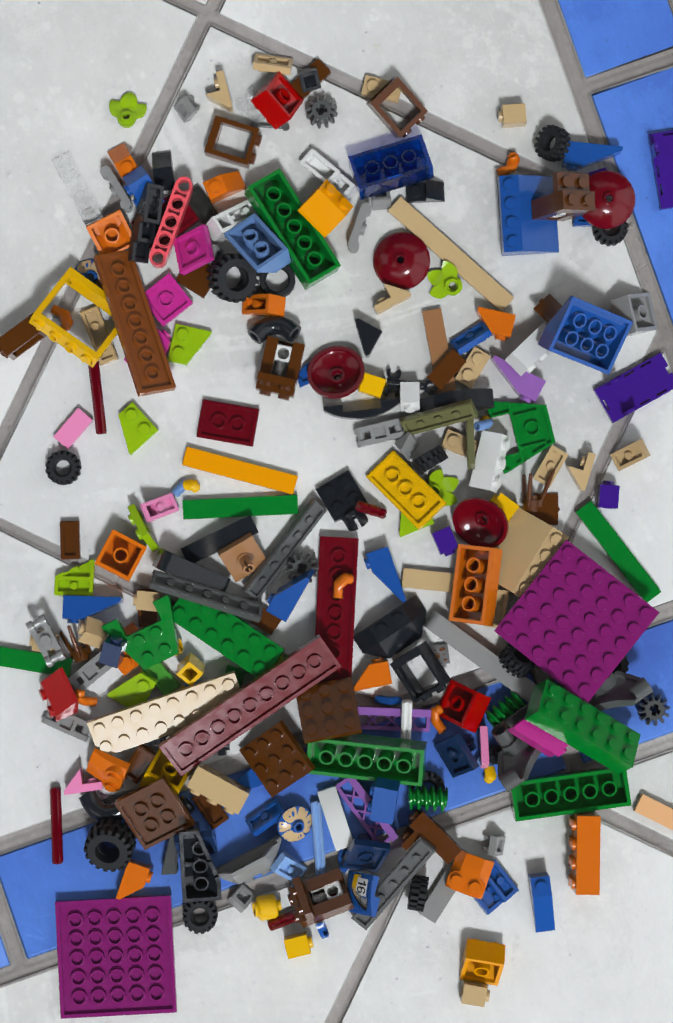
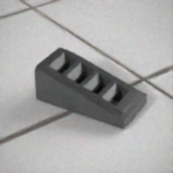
(170, 863)

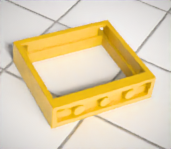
(61, 336)

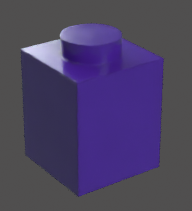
(608, 495)
(445, 541)

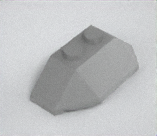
(251, 863)

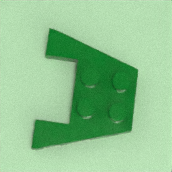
(531, 430)
(152, 642)

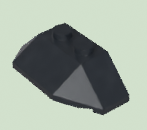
(393, 630)

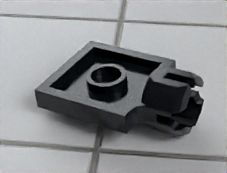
(341, 498)

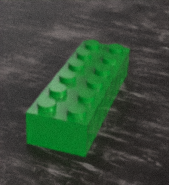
(277, 208)
(228, 636)
(582, 726)
(370, 757)
(570, 793)

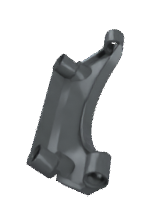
(518, 757)

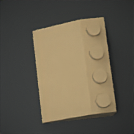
(526, 551)

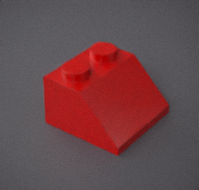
(277, 100)
(59, 695)
(463, 706)

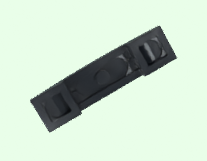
(481, 397)
(386, 405)

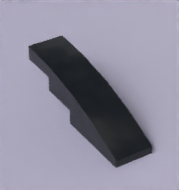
(145, 223)
(217, 540)

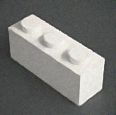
(528, 352)
(490, 461)

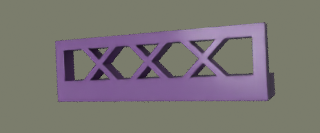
(393, 711)
(363, 794)

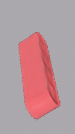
(170, 212)

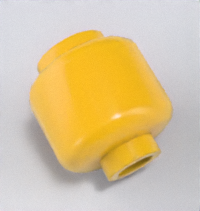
(266, 907)

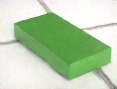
(166, 681)

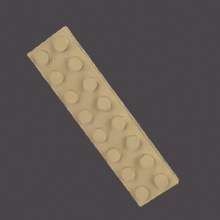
(159, 715)

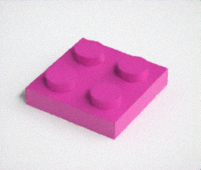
(193, 249)
(167, 300)

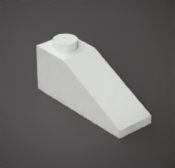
(228, 219)

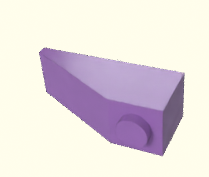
(526, 386)

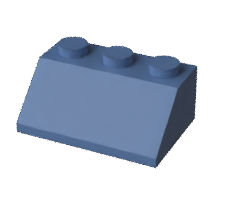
(258, 245)

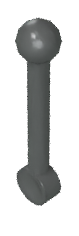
(285, 127)

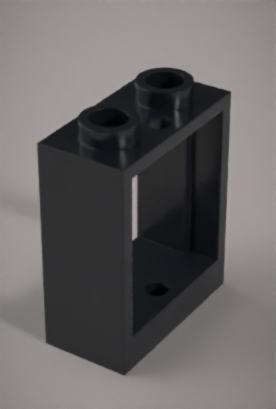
(409, 680)

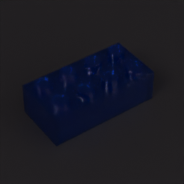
(391, 166)

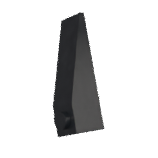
(198, 872)

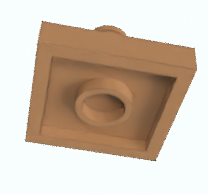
(242, 557)

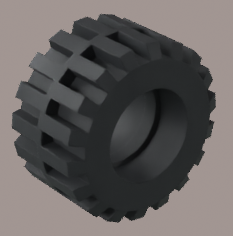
(218, 274)
(107, 857)

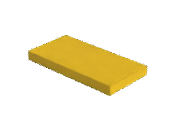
(406, 490)

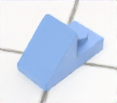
(288, 866)

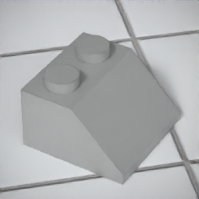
(636, 309)

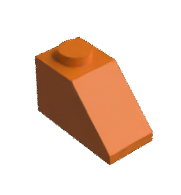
(122, 160)
(224, 186)
(264, 305)
(498, 322)
(374, 675)
(134, 878)

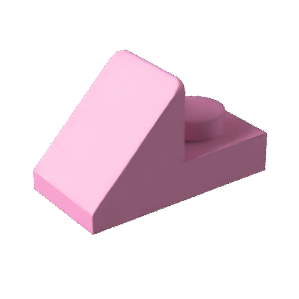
(159, 507)
(78, 784)

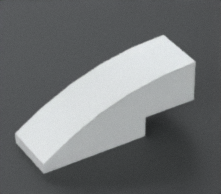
(323, 170)
(335, 817)

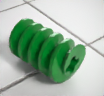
(505, 709)
(427, 798)

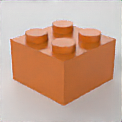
(120, 555)

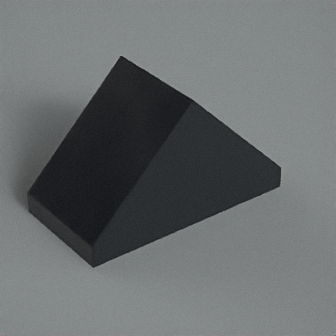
(163, 170)
(368, 336)

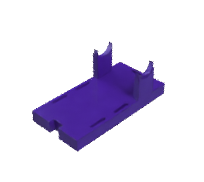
(662, 156)
(626, 393)

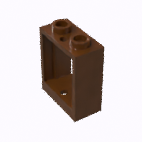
(383, 93)
(214, 137)
(20, 339)

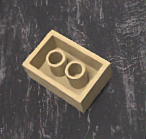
(218, 789)

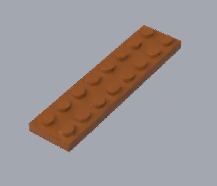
(134, 323)

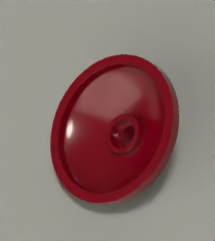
(612, 213)
(415, 263)
(334, 363)
(477, 529)

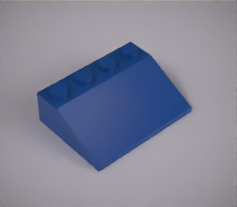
(517, 230)
(586, 334)

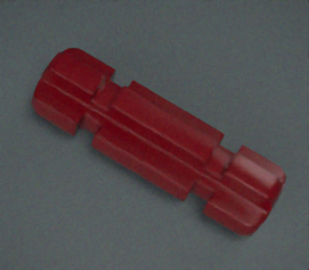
(370, 509)

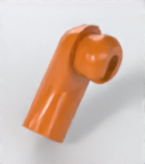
(511, 165)
(65, 317)
(340, 583)
(85, 700)
(435, 719)

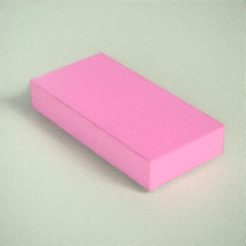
(73, 428)
(484, 747)

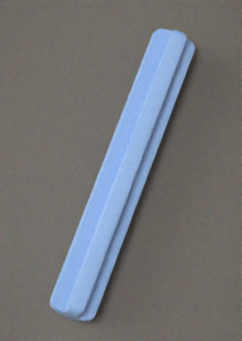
(318, 839)

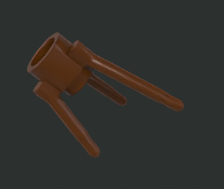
(530, 501)
(78, 652)

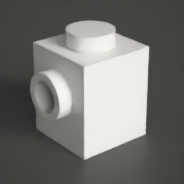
(410, 396)

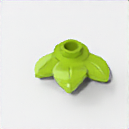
(127, 107)
(441, 280)
(443, 486)

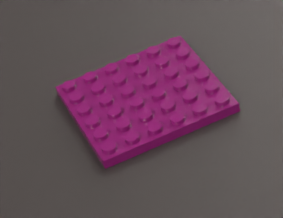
(576, 621)
(116, 956)

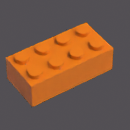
(475, 585)
(585, 853)

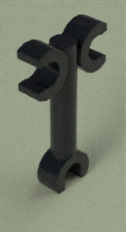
(393, 383)

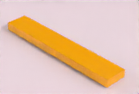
(240, 470)

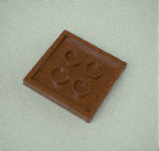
(329, 711)
(277, 758)
(154, 812)

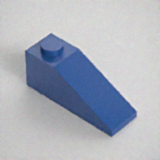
(587, 154)
(384, 569)
(287, 596)
(79, 607)
(542, 901)

